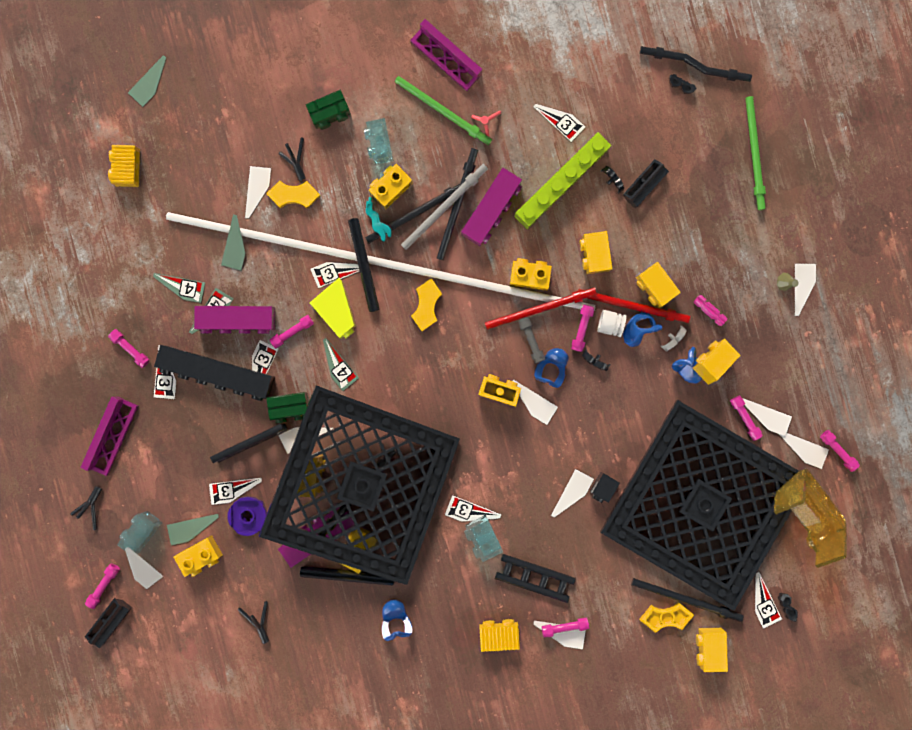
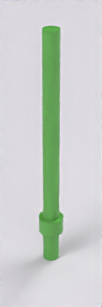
(474, 131)
(759, 189)

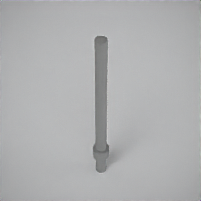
(470, 181)

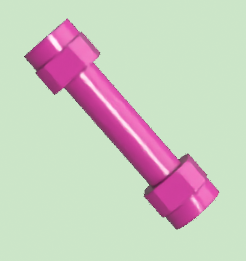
(587, 312)
(278, 340)
(140, 359)
(754, 432)
(849, 462)
(94, 599)
(581, 624)

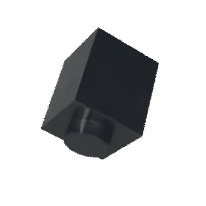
(604, 488)

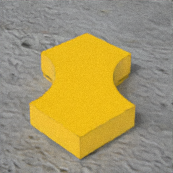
(302, 194)
(428, 295)
(674, 616)

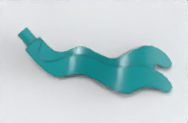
(377, 226)

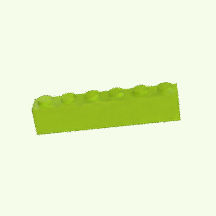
(562, 180)

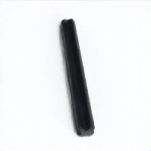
(363, 264)
(343, 575)

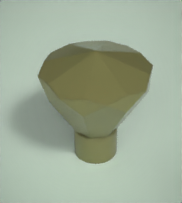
(786, 282)

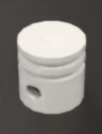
(611, 323)

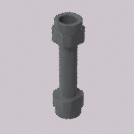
(525, 324)

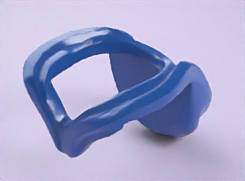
(633, 334)
(557, 357)
(686, 370)
(392, 610)

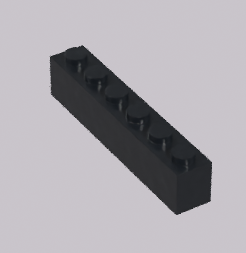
(214, 371)

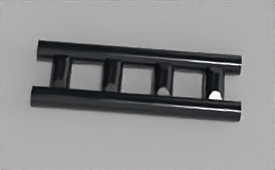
(248, 443)
(546, 573)

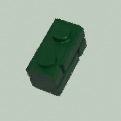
(328, 110)
(287, 406)

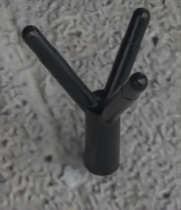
(295, 163)
(91, 501)
(260, 627)

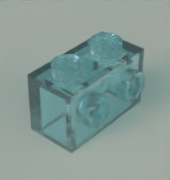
(379, 141)
(140, 532)
(483, 538)

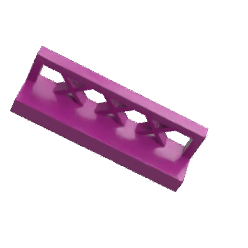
(451, 50)
(102, 434)

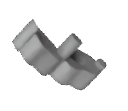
(675, 340)

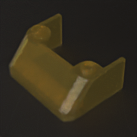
(817, 514)

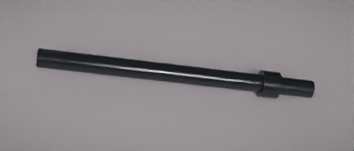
(468, 168)
(416, 212)
(722, 611)

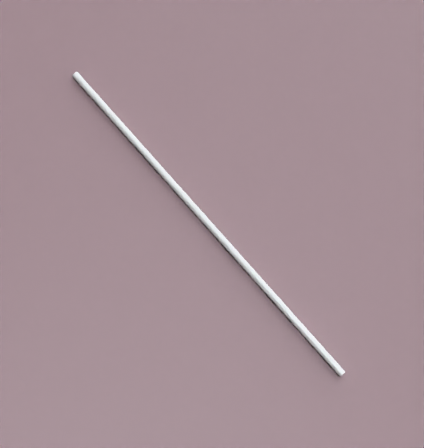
(372, 260)

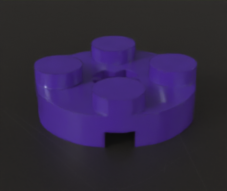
(239, 523)

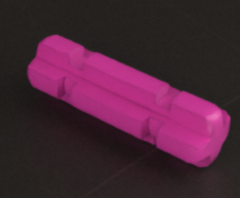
(710, 310)

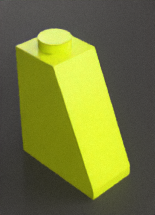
(335, 309)

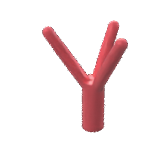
(485, 120)

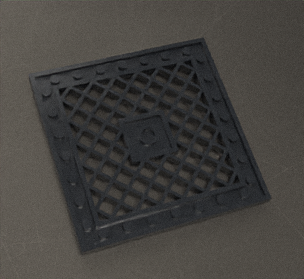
(359, 486)
(702, 504)

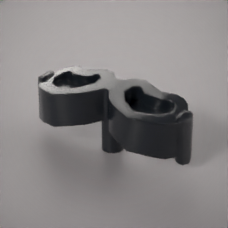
(686, 87)
(613, 178)
(594, 361)
(785, 601)

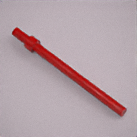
(576, 297)
(669, 314)

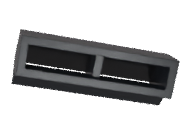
(645, 183)
(107, 622)

